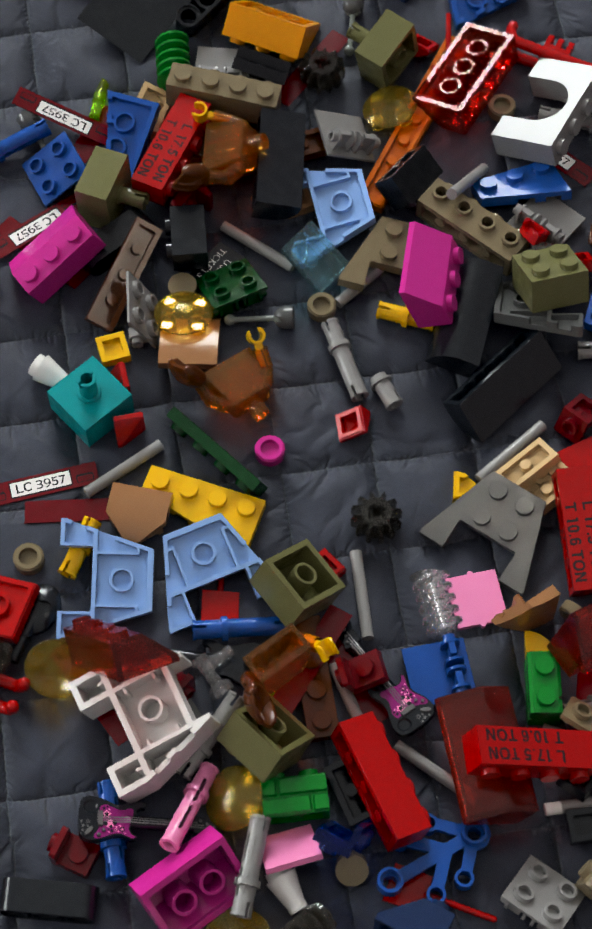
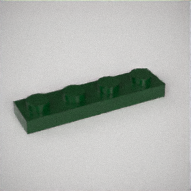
(225, 462)

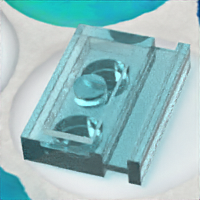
(314, 257)

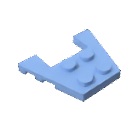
(340, 202)
(200, 557)
(120, 576)

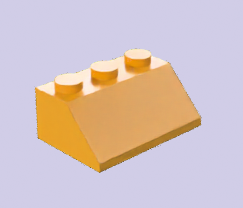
(269, 29)

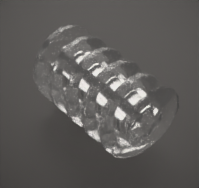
(435, 602)

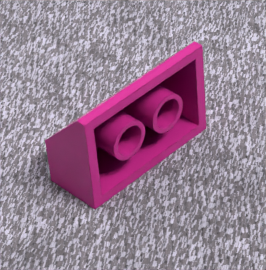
(56, 255)
(430, 275)
(190, 885)

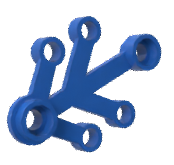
(439, 855)

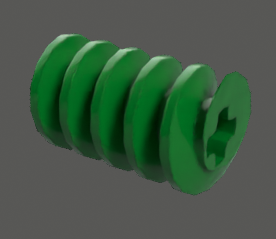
(170, 48)

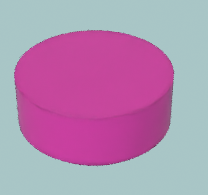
(269, 450)

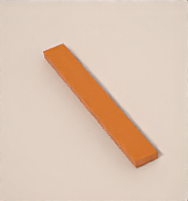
(401, 141)

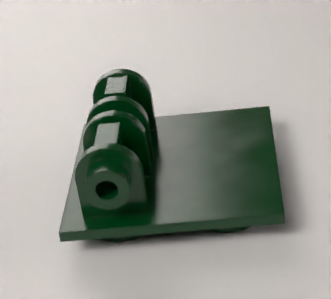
(232, 284)

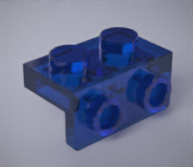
(340, 840)

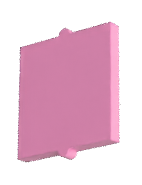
(477, 598)
(290, 849)

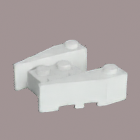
(155, 721)

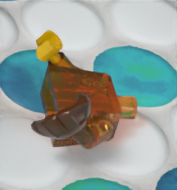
(228, 151)
(234, 385)
(276, 664)

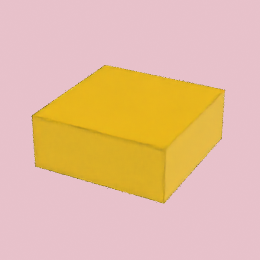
(113, 349)

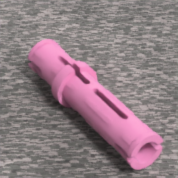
(174, 833)

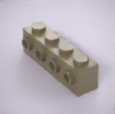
(224, 91)
(471, 225)

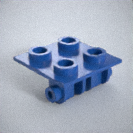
(54, 168)
(438, 668)

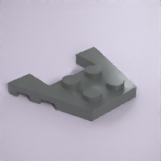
(513, 311)
(501, 514)

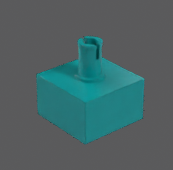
(90, 400)

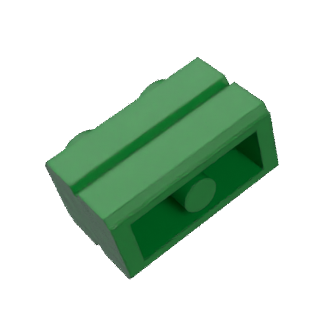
(542, 688)
(296, 797)

